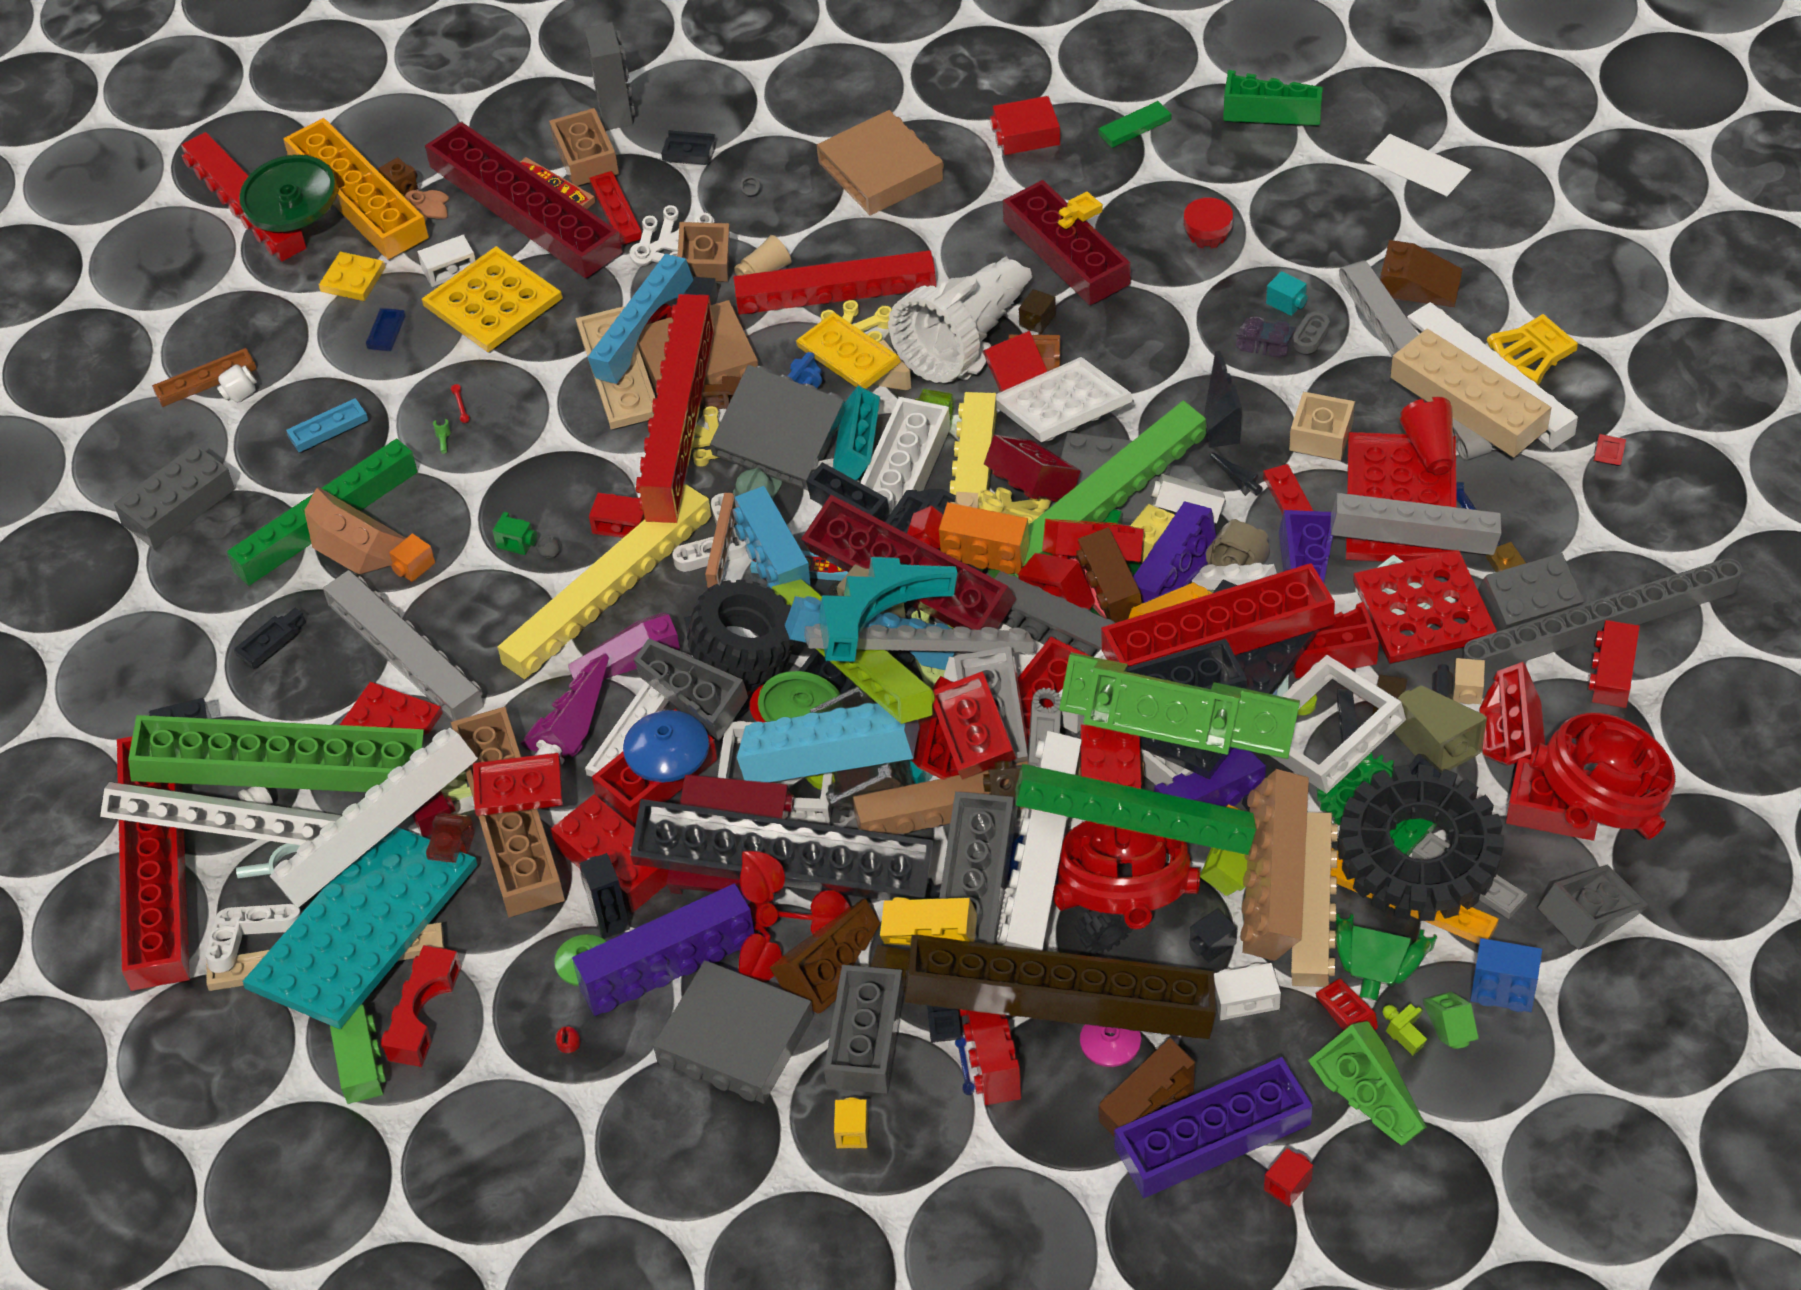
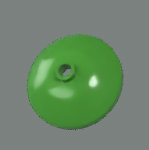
(793, 695)

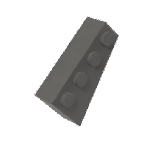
(692, 685)

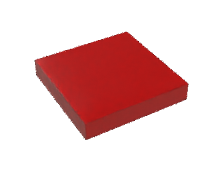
(1014, 361)

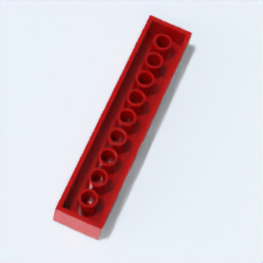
(675, 409)
(151, 894)

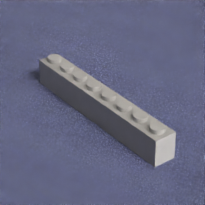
(403, 646)

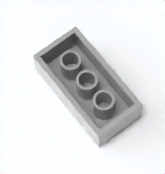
(1002, 679)

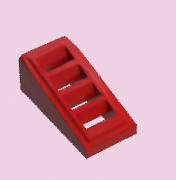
(1340, 1015)

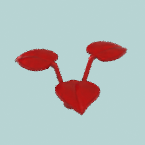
(759, 879)

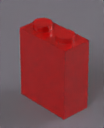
(1025, 125)

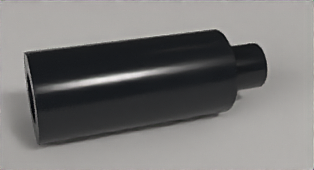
(1443, 681)

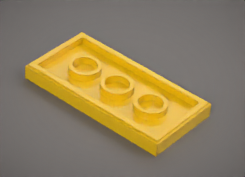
(848, 351)

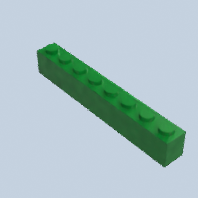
(290, 533)
(1135, 809)

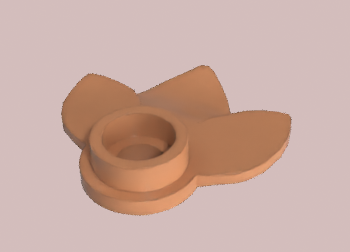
(429, 203)

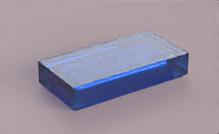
(385, 329)

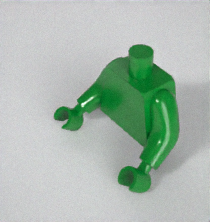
(1378, 955)

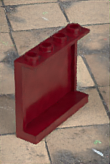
(733, 796)

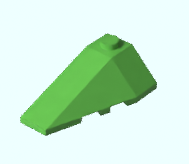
(1365, 1075)

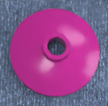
(1109, 1050)

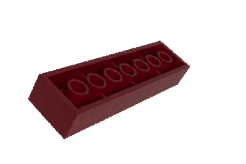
(853, 536)

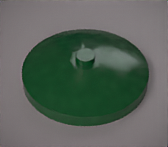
(288, 193)

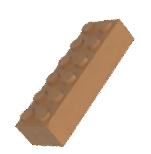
(1275, 866)

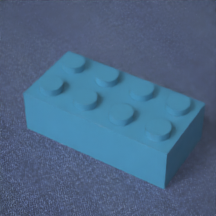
(769, 539)

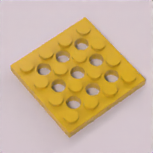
(477, 274)

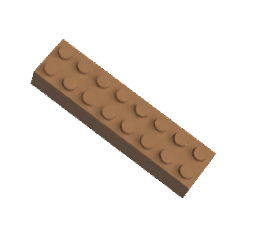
(513, 838)

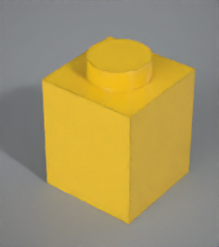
(851, 1123)

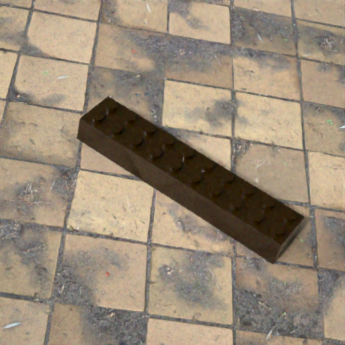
(1060, 987)

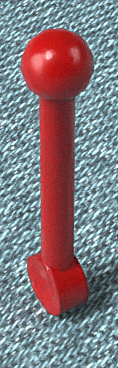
(456, 390)

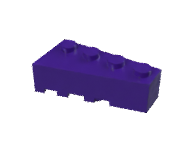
(1305, 539)

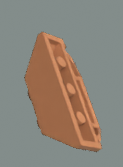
(349, 534)

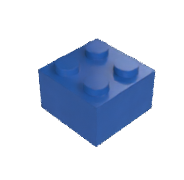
(1506, 975)

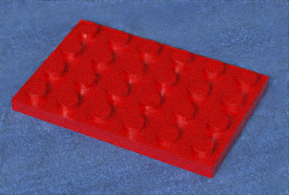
(1392, 469)

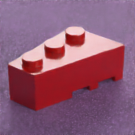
(1348, 641)

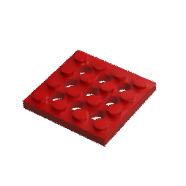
(1433, 592)

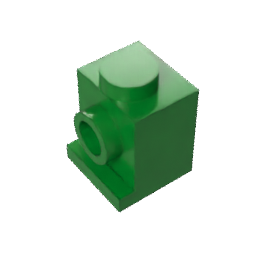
(514, 534)

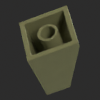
(1440, 728)

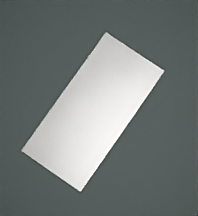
(1418, 165)

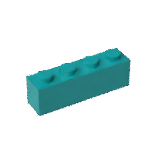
(856, 433)

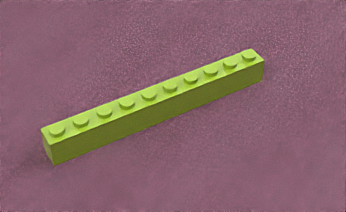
(875, 671)

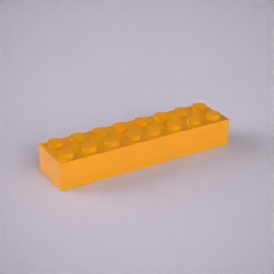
(362, 191)

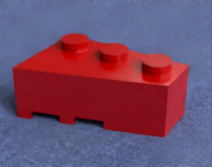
(1063, 535)

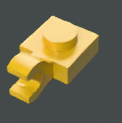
(1080, 207)

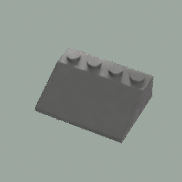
(1092, 452)

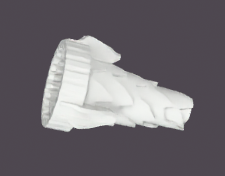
(944, 327)

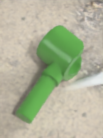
(442, 433)

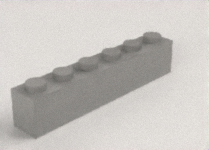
(1415, 523)

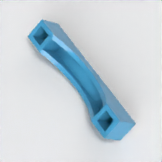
(615, 349)
(806, 613)

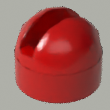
(573, 1039)

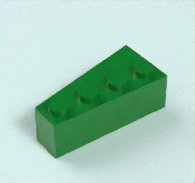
(1271, 101)

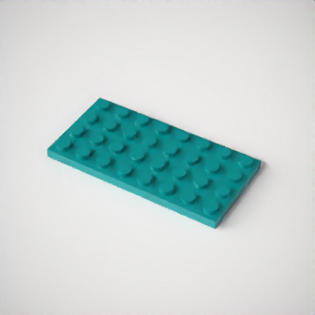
(358, 928)

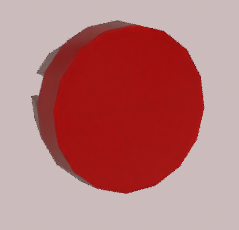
(1208, 221)

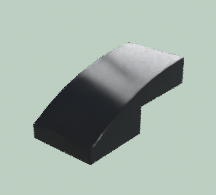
(943, 1024)

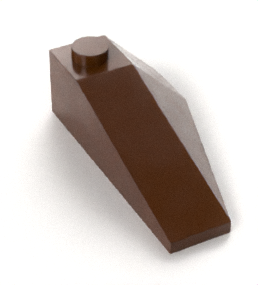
(816, 963)

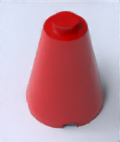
(1431, 432)

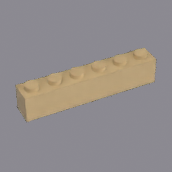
(1311, 955)

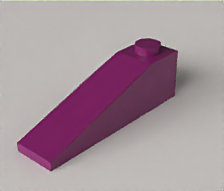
(627, 643)
(572, 713)

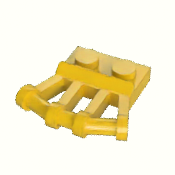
(1543, 337)

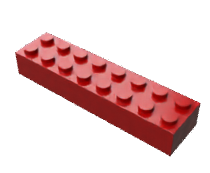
(1243, 614)

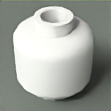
(236, 383)

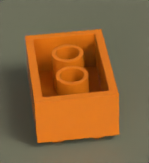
(984, 538)

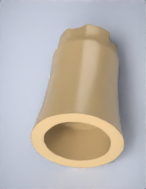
(767, 257)

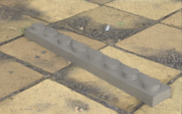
(932, 639)

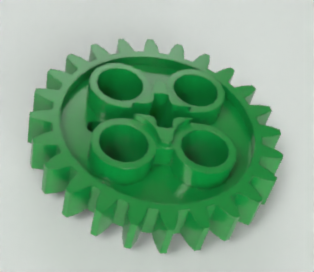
(1336, 799)

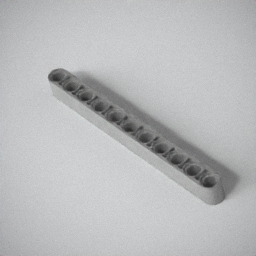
(1395, 333)

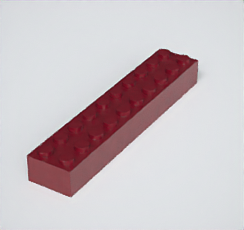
(524, 199)

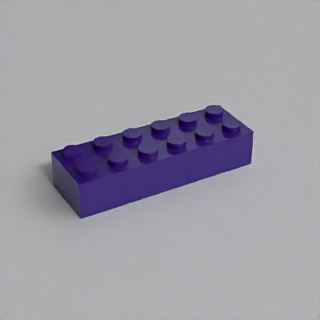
(663, 949)
(1213, 1127)

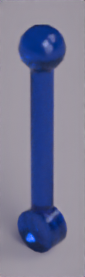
(968, 1087)

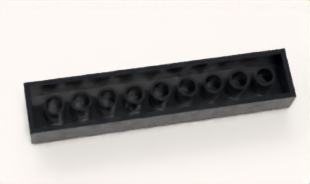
(810, 853)

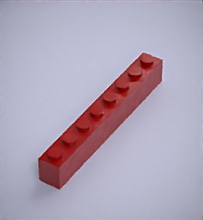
(226, 179)
(834, 282)

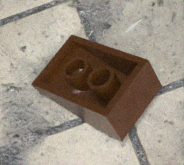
(1419, 275)

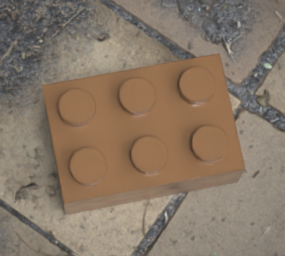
(583, 146)

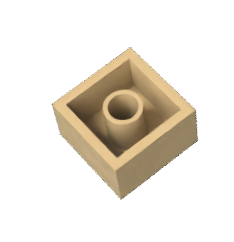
(1322, 425)

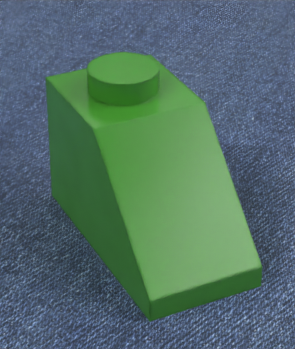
(1452, 1019)

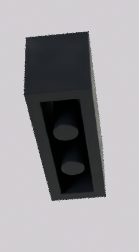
(829, 481)
(604, 895)

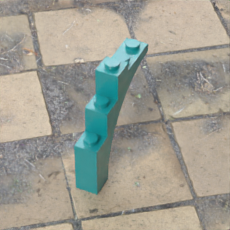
(864, 597)

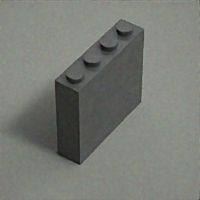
(777, 426)
(733, 1032)

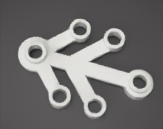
(666, 240)

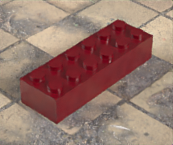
(1074, 253)

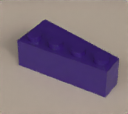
(1177, 553)
(1229, 784)

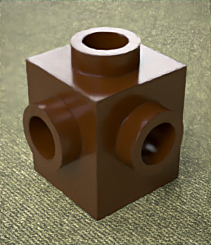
(400, 175)

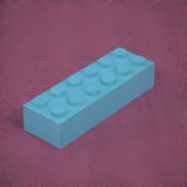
(824, 743)

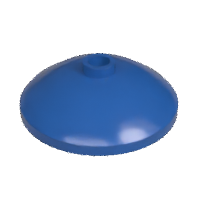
(668, 755)

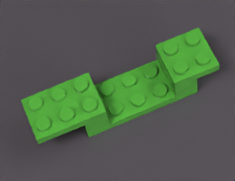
(1178, 711)

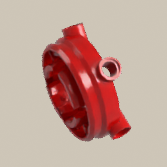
(1617, 786)
(1090, 872)

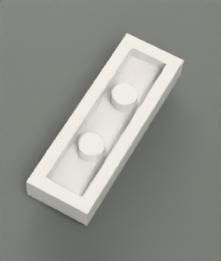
(1211, 575)

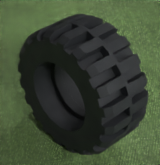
(745, 607)

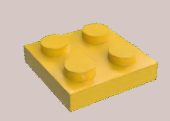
(352, 276)

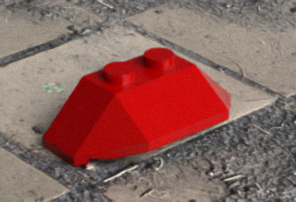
(1512, 716)
(931, 747)

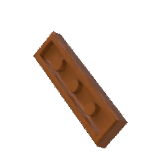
(199, 378)

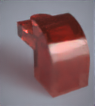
(450, 836)

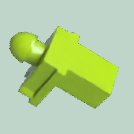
(1402, 1028)

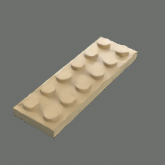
(633, 395)

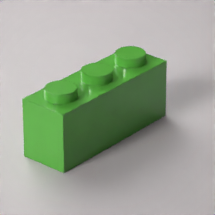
(357, 1056)

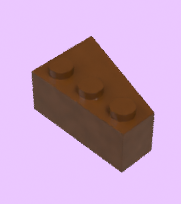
(1108, 574)
(1153, 1086)

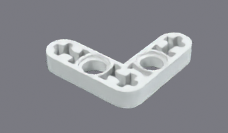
(690, 549)
(239, 921)

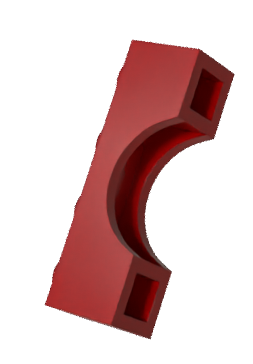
(432, 974)

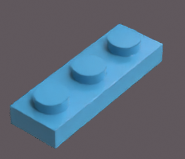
(327, 425)

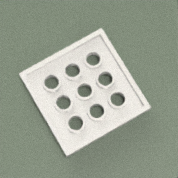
(1062, 399)

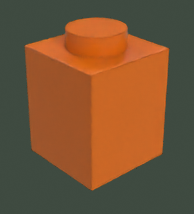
(411, 558)

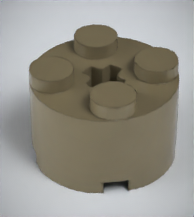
(1238, 545)

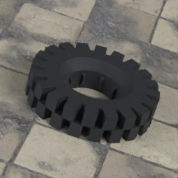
(1413, 883)

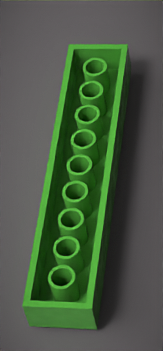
(267, 753)

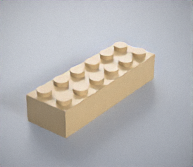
(1477, 393)

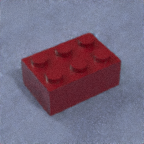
(1031, 468)

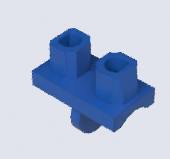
(806, 371)

